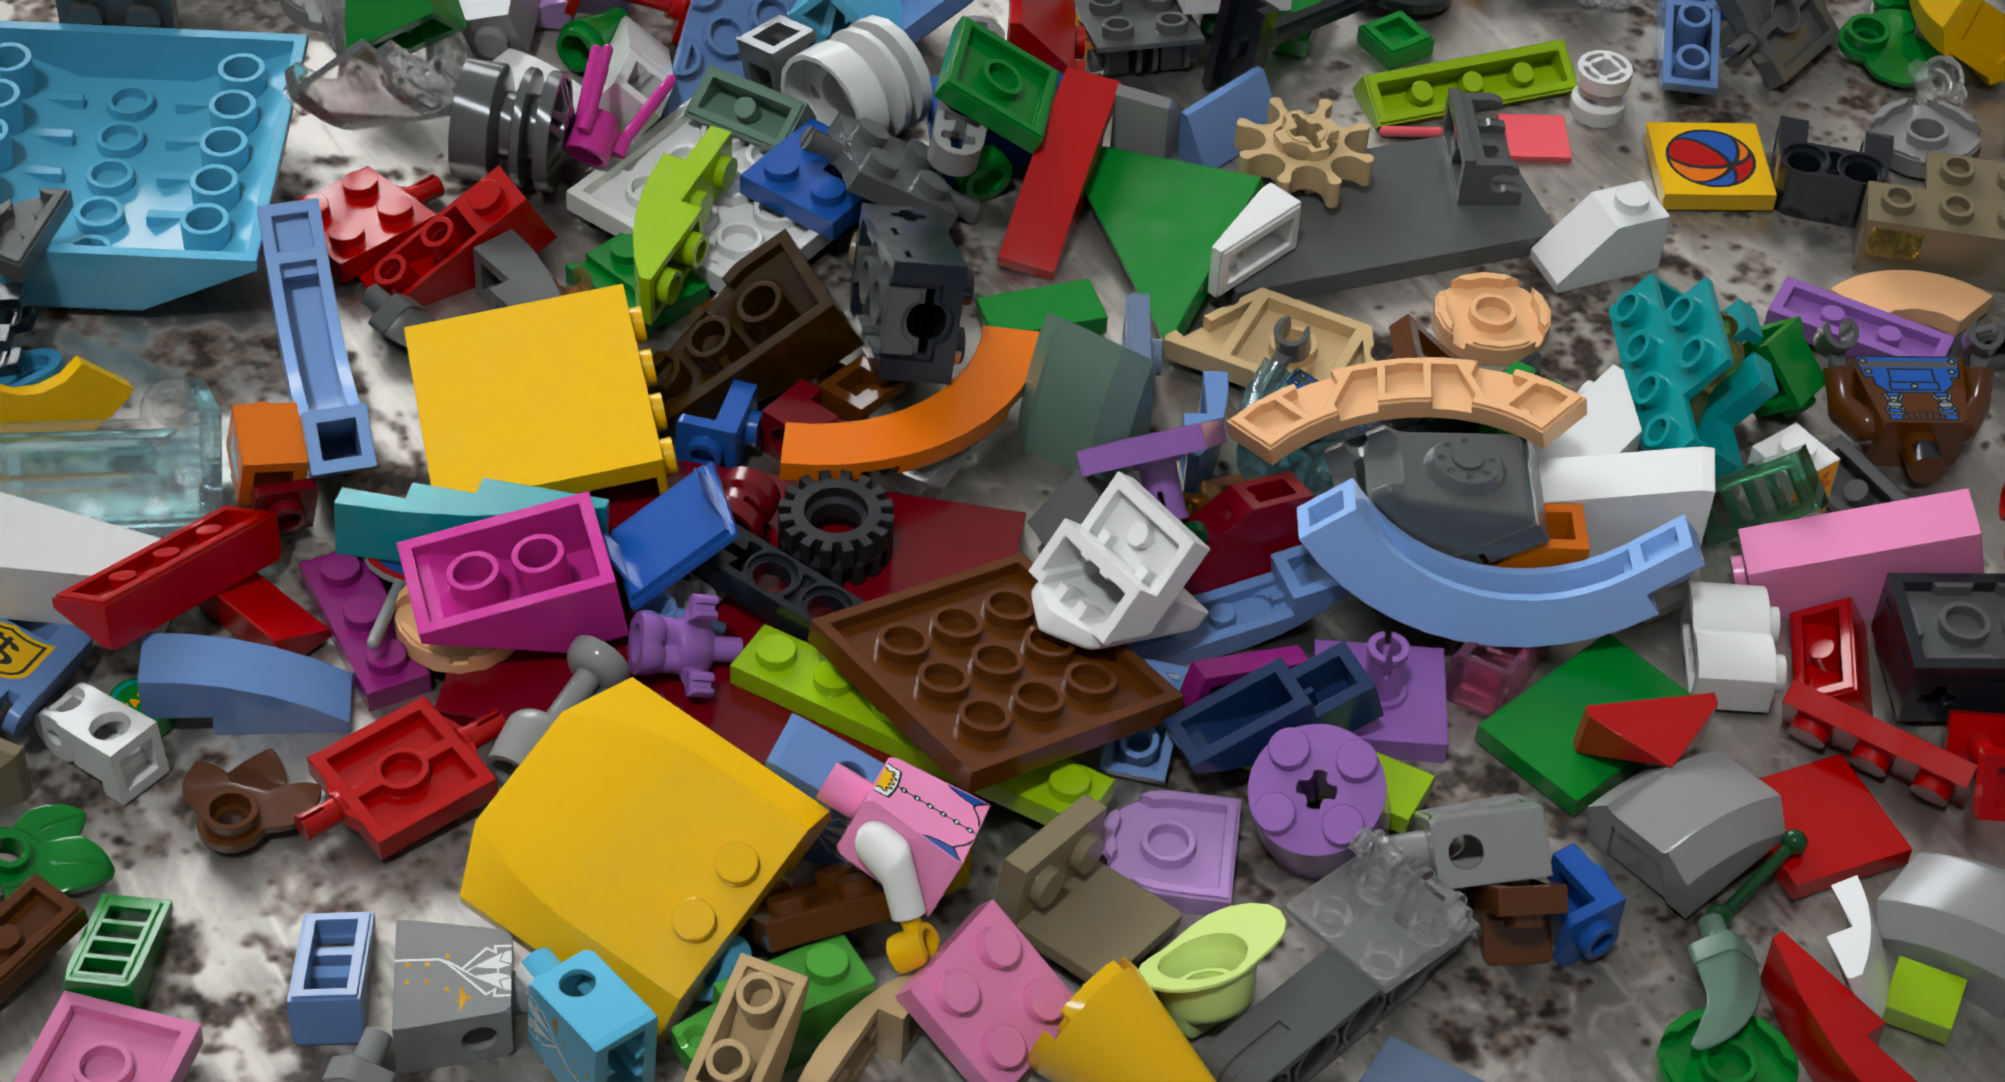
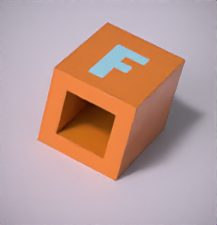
(265, 446)

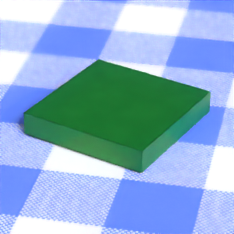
(997, 84)

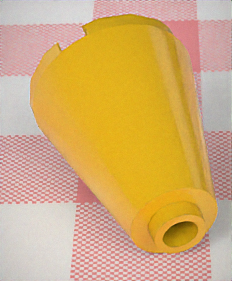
(1117, 1034)

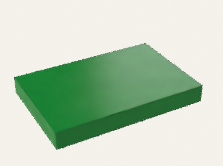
(1539, 725)

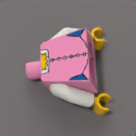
(912, 840)

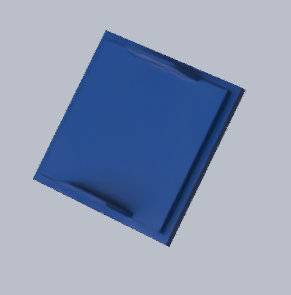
(672, 535)

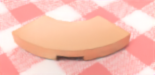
(1920, 297)

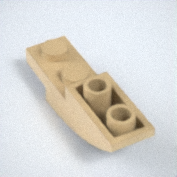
(751, 1025)

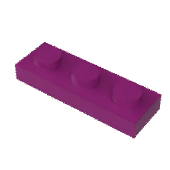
(348, 603)

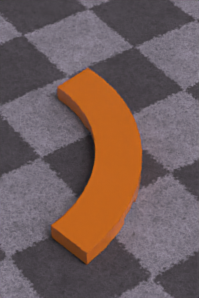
(923, 432)

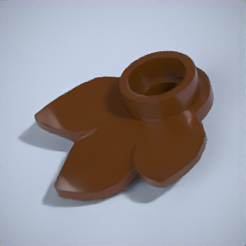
(246, 802)

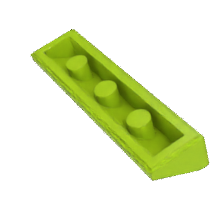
(1422, 90)

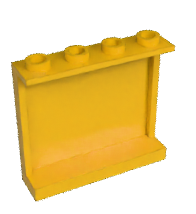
(541, 396)

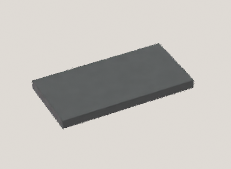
(1397, 228)

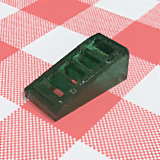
(1803, 477)

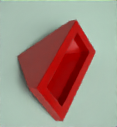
(1646, 730)

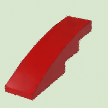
(1059, 175)
(1824, 1020)

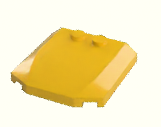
(636, 844)

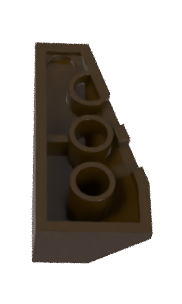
(761, 329)

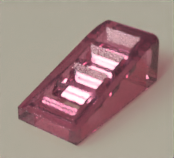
(1490, 676)

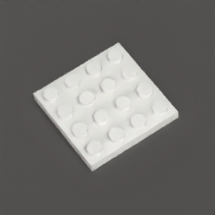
(735, 223)

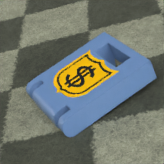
(35, 665)

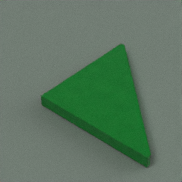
(1163, 225)

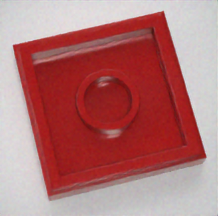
(1842, 824)

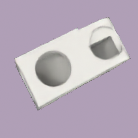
(104, 740)

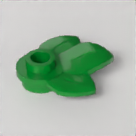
(1885, 44)
(51, 846)

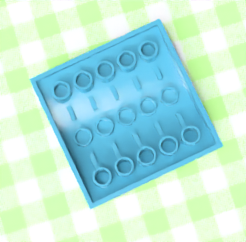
(161, 147)

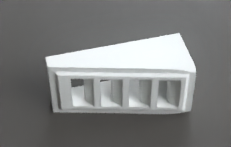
(1254, 239)

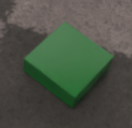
(1395, 40)

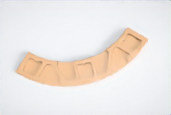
(1406, 389)

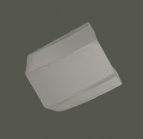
(1688, 826)
(1951, 919)

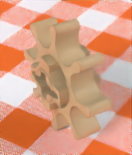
(1304, 151)

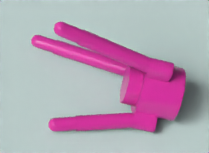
(594, 129)

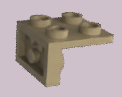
(1076, 904)

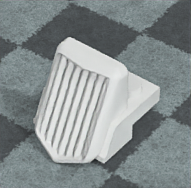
(1118, 572)

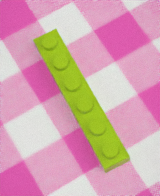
(809, 685)

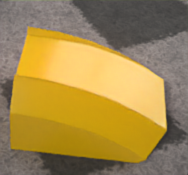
(1968, 31)

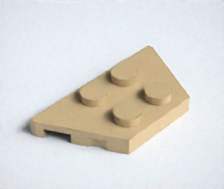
(1243, 334)

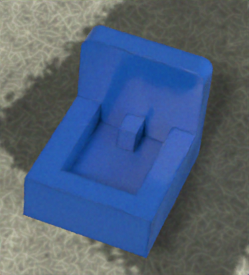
(727, 437)
(1593, 907)

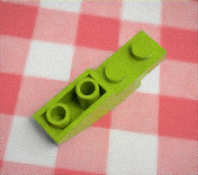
(672, 217)

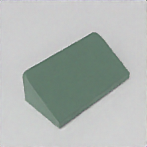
(746, 108)

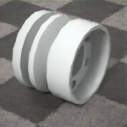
(863, 73)

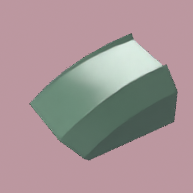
(1083, 394)

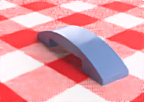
(1251, 610)

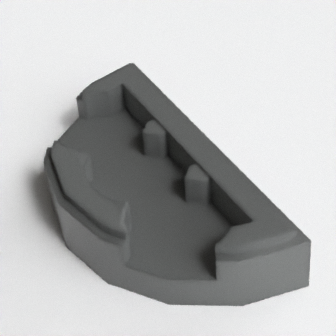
(29, 229)

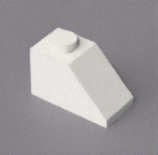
(1604, 238)

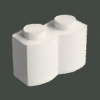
(1731, 644)

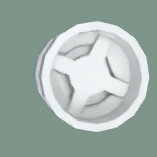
(1603, 80)

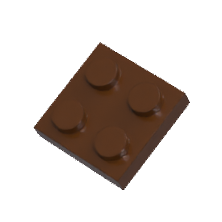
(830, 905)

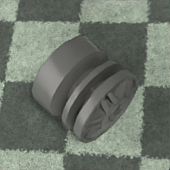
(501, 125)

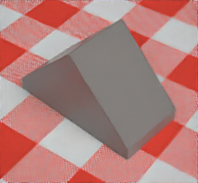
(1145, 122)

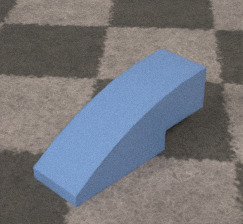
(241, 686)

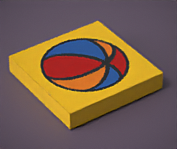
(1709, 166)

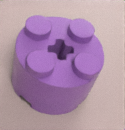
(1298, 769)

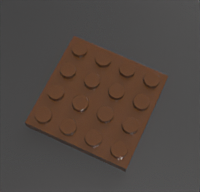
(981, 682)

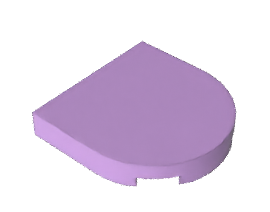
(1176, 847)

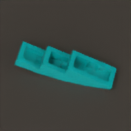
(374, 522)

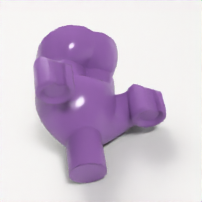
(682, 645)

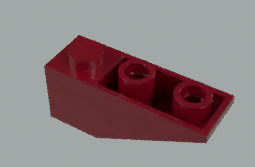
(1246, 527)

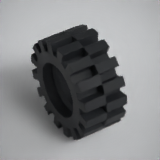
(837, 503)

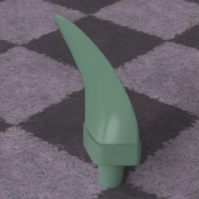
(1730, 980)

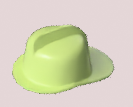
(1213, 965)

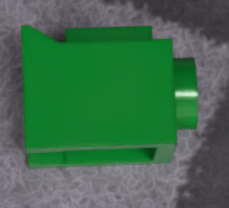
(1793, 367)

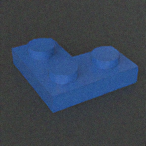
(802, 186)

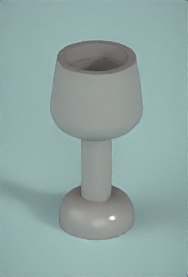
(593, 667)

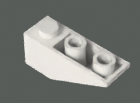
(634, 73)

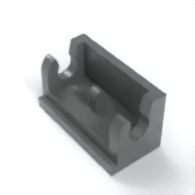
(1478, 151)

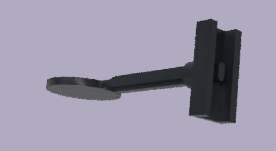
(1250, 30)

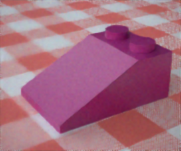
(515, 580)

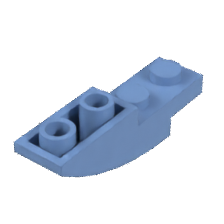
(1688, 45)

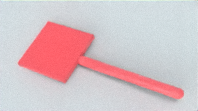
(1527, 135)

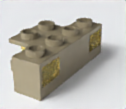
(1938, 227)

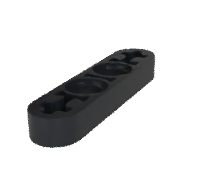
(784, 608)

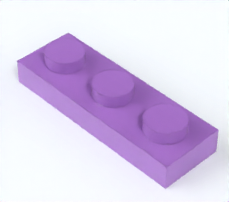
(1879, 330)

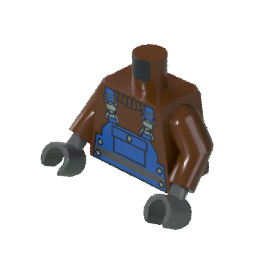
(1908, 407)

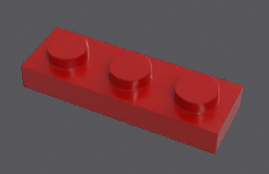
(1878, 746)

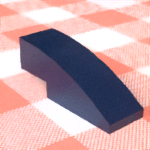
(1239, 719)

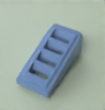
(331, 983)

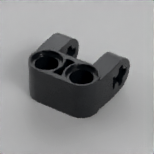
(1824, 180)

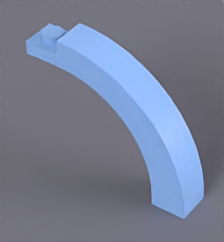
(312, 340)
(1488, 601)

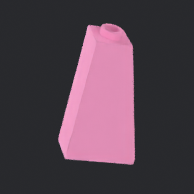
(1853, 550)

